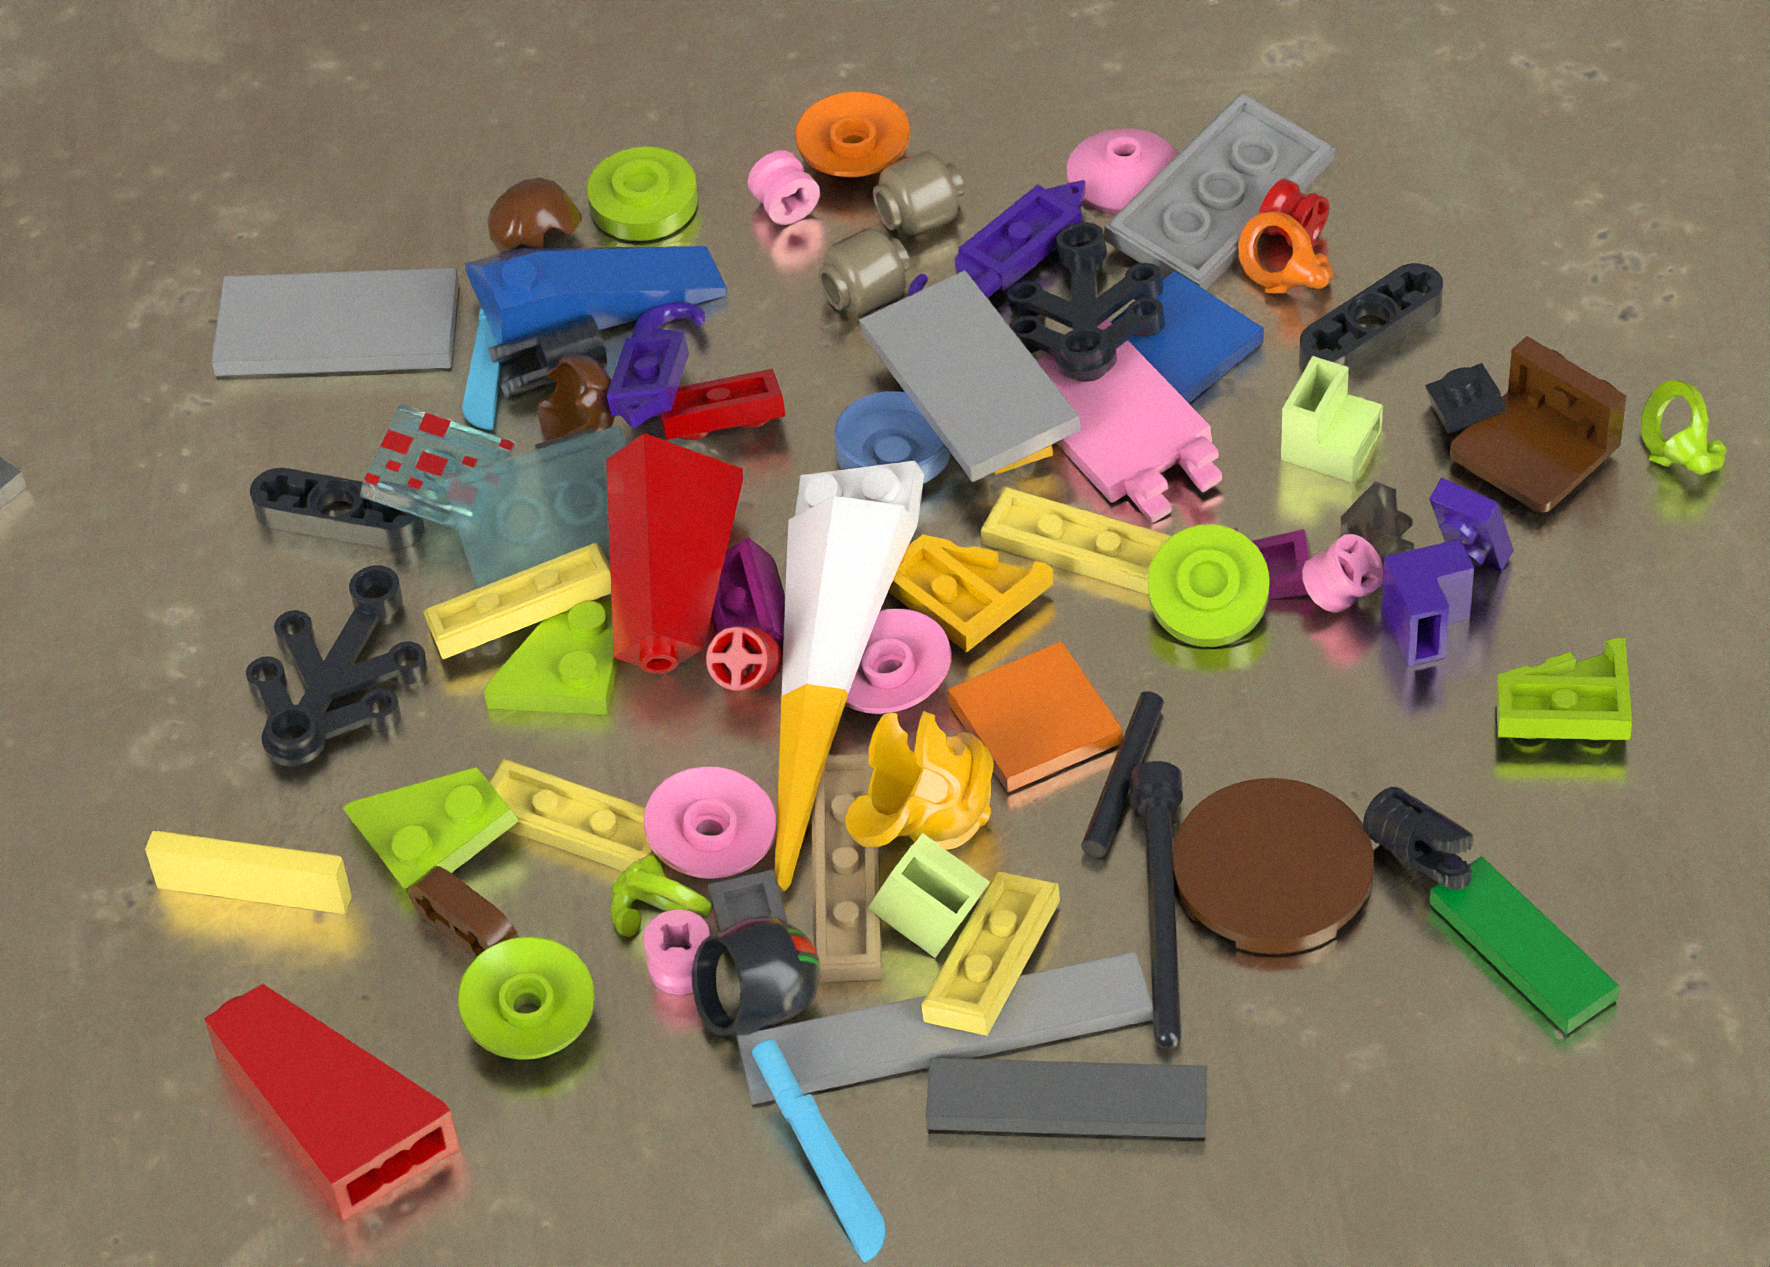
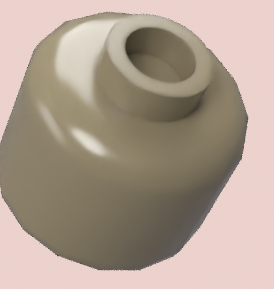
(918, 194)
(864, 272)

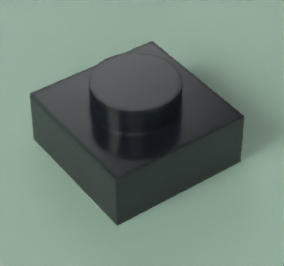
(1465, 397)

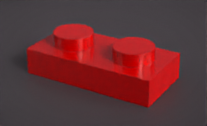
(723, 403)

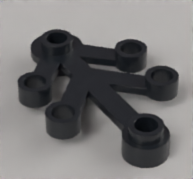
(1087, 350)
(375, 599)

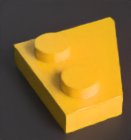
(965, 587)

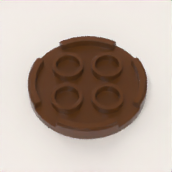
(1272, 864)

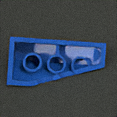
(554, 286)

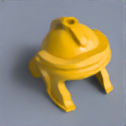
(930, 791)

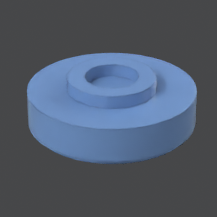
(888, 431)

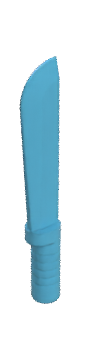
(483, 380)
(841, 1183)

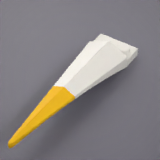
(838, 571)

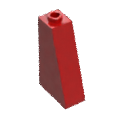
(666, 548)
(329, 1101)

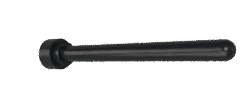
(1156, 793)

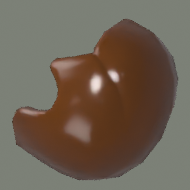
(528, 212)
(578, 398)

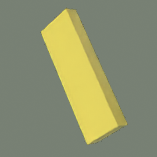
(1072, 539)
(519, 600)
(572, 816)
(249, 872)
(991, 953)

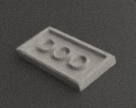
(1208, 193)
(336, 322)
(970, 375)

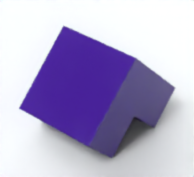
(1423, 595)

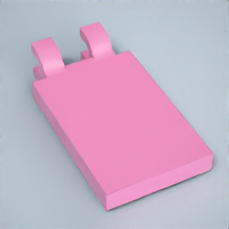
(1135, 431)

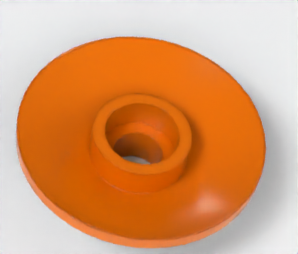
(852, 134)

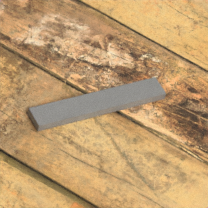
(897, 1040)

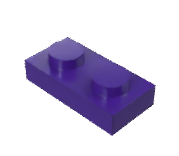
(1474, 521)

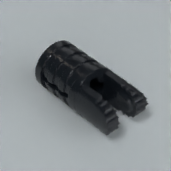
(574, 337)
(1419, 836)

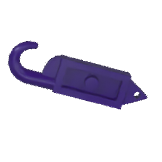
(1017, 238)
(651, 364)

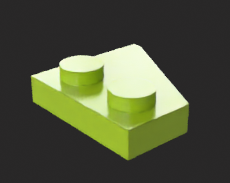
(561, 665)
(1568, 697)
(432, 823)

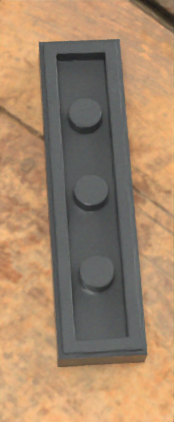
(1067, 1097)

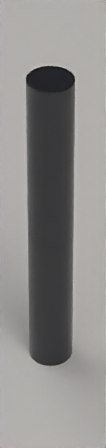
(1118, 783)

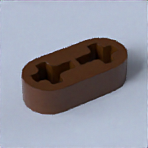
(459, 912)

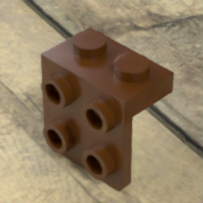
(1552, 431)

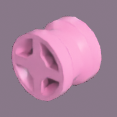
(783, 187)
(1343, 573)
(669, 966)

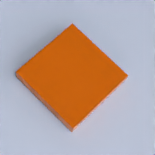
(1035, 715)

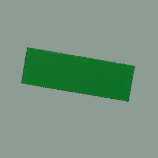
(1526, 947)

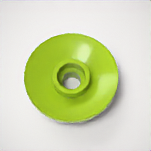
(521, 974)

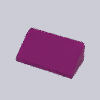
(750, 592)

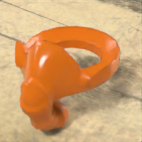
(1303, 267)

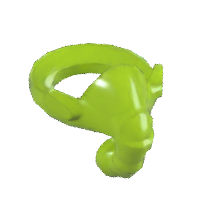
(1689, 445)
(647, 882)

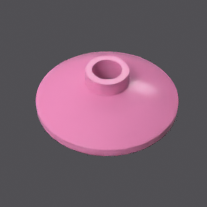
(1117, 166)
(900, 663)
(710, 802)

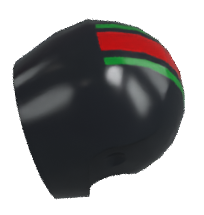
(775, 973)

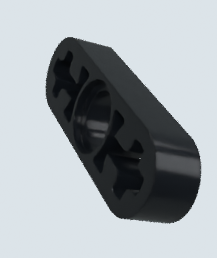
(1381, 300)
(283, 492)

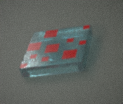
(417, 456)

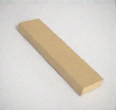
(844, 877)

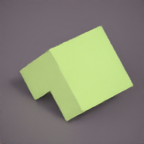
(1327, 426)
(928, 895)

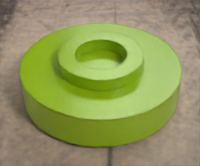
(642, 193)
(1208, 585)

